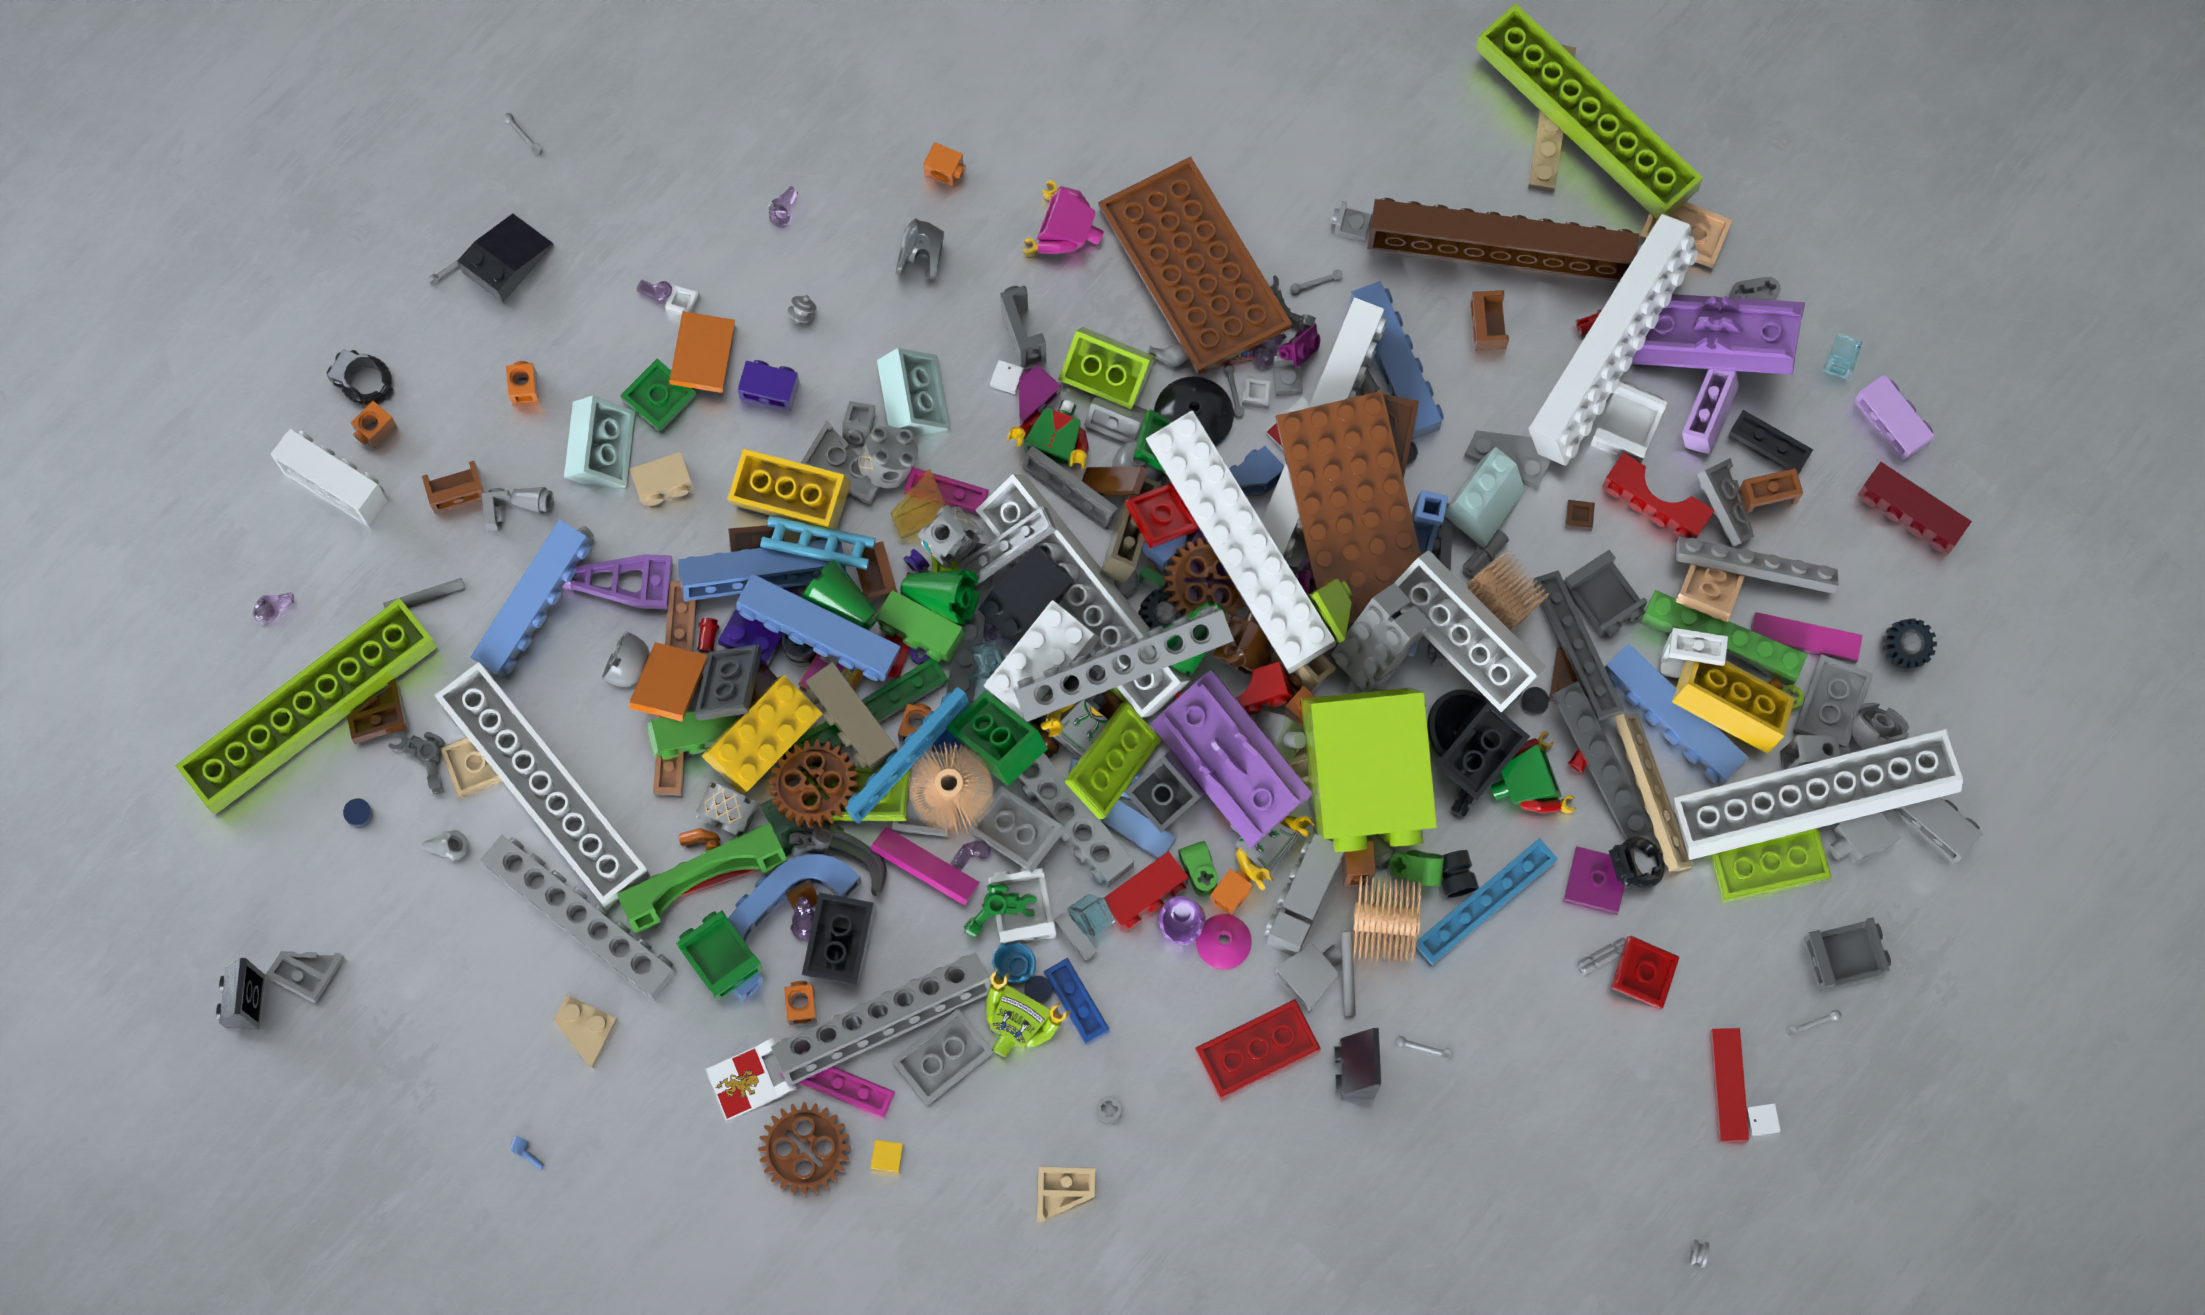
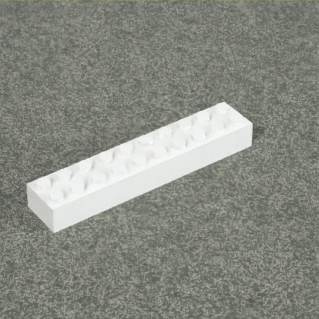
(1614, 340)
(1338, 382)
(1241, 542)
(1092, 596)
(542, 785)
(1818, 794)

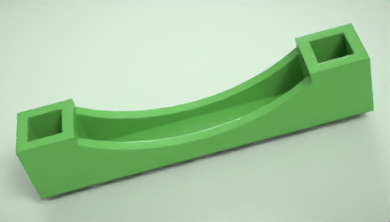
(1759, 651)
(650, 898)

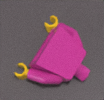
(1065, 223)

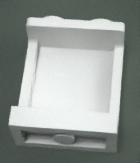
(1629, 422)
(1691, 646)
(1020, 927)

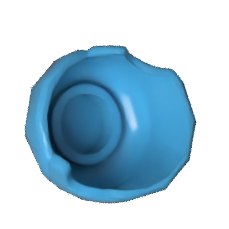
(1016, 960)

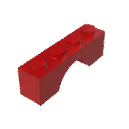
(1683, 517)
(1267, 687)

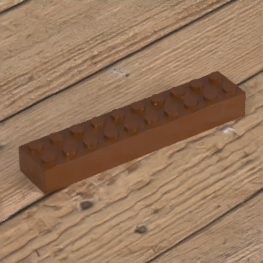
(1501, 240)

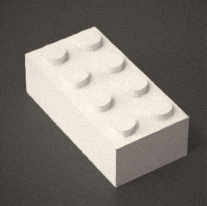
(329, 477)
(1048, 643)

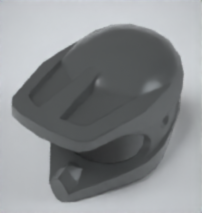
(917, 239)

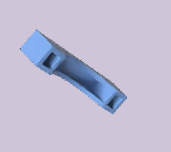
(1254, 476)

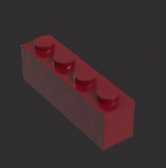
(1914, 508)

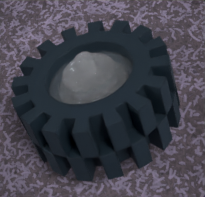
(1157, 611)
(1909, 643)

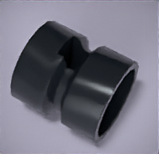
(798, 654)
(1456, 875)

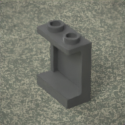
(1030, 349)
(1604, 595)
(1847, 954)

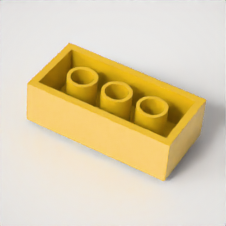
(789, 489)
(1735, 702)
(762, 734)

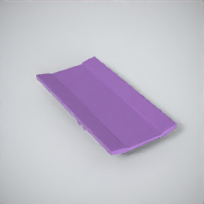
(1724, 334)
(1231, 758)

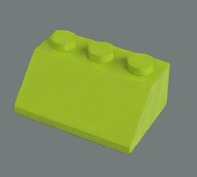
(1106, 367)

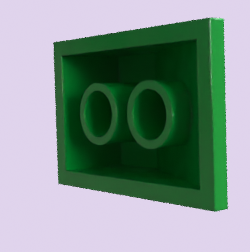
(998, 736)

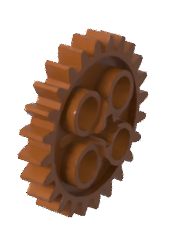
(1207, 562)
(833, 768)
(822, 1131)

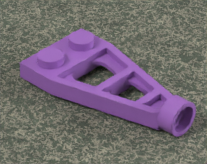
(654, 587)

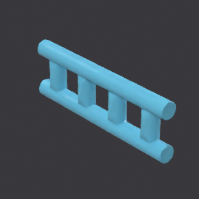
(807, 531)

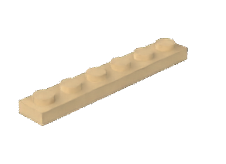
(1547, 150)
(1653, 792)

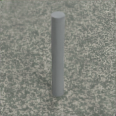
(430, 593)
(1348, 973)

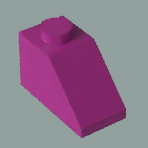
(1036, 392)

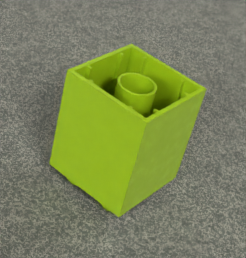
(1369, 767)

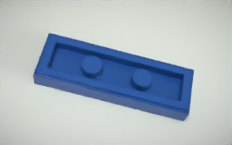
(1075, 997)

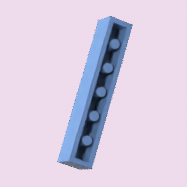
(1397, 363)
(729, 572)
(531, 599)
(817, 628)
(1654, 695)

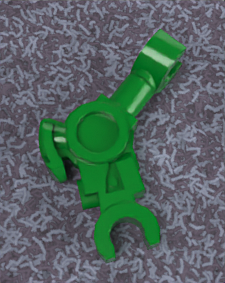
(999, 903)

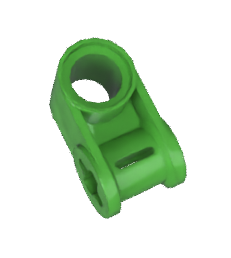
(1198, 864)
(1418, 866)

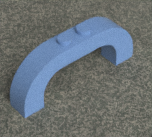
(1427, 517)
(771, 892)

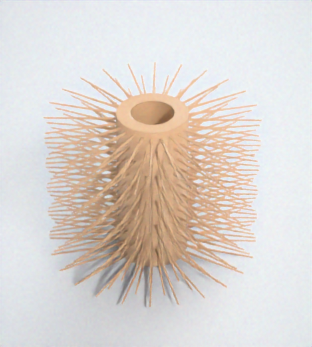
(1501, 599)
(954, 799)
(1387, 919)

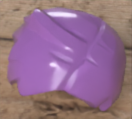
(1181, 920)

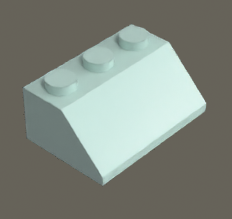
(913, 392)
(599, 443)
(1486, 497)

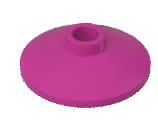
(1224, 955)

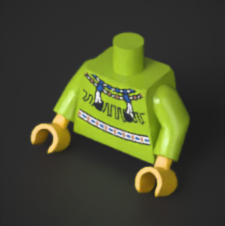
(1018, 1017)

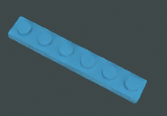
(899, 763)
(1485, 901)

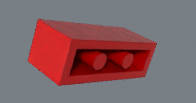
(1146, 891)

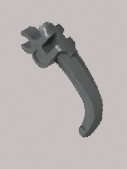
(833, 837)

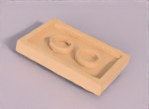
(1707, 229)
(1710, 591)

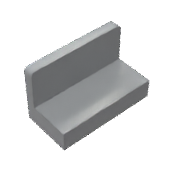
(1115, 419)

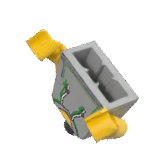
(1077, 724)
(1271, 850)

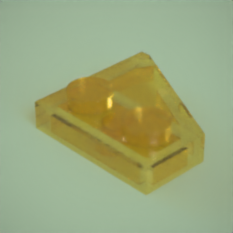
(918, 507)

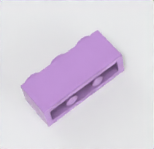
(1710, 410)
(1894, 417)

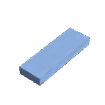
(1138, 830)

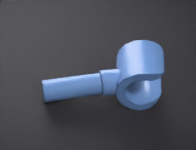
(518, 1147)

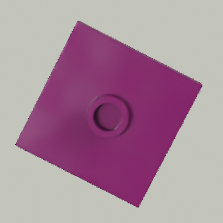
(1593, 881)

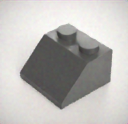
(1165, 791)

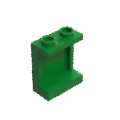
(719, 955)

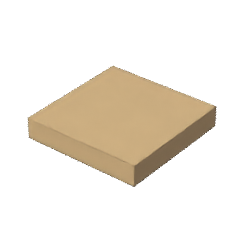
(467, 768)

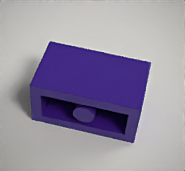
(768, 384)

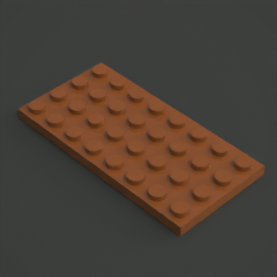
(1195, 265)
(1350, 495)

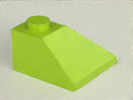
(1334, 607)

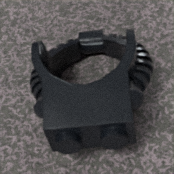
(346, 364)
(1626, 867)

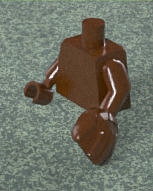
(1250, 650)

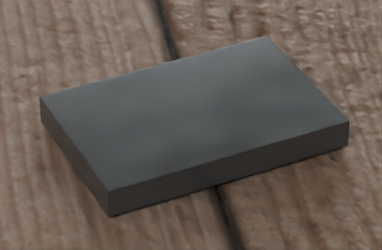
(728, 682)

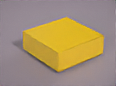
(887, 1156)

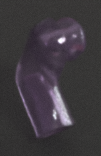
(657, 291)
(968, 850)

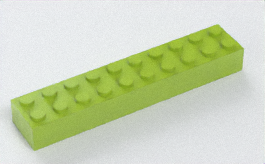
(1588, 113)
(306, 706)

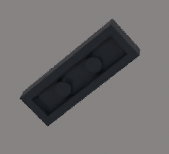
(1770, 441)

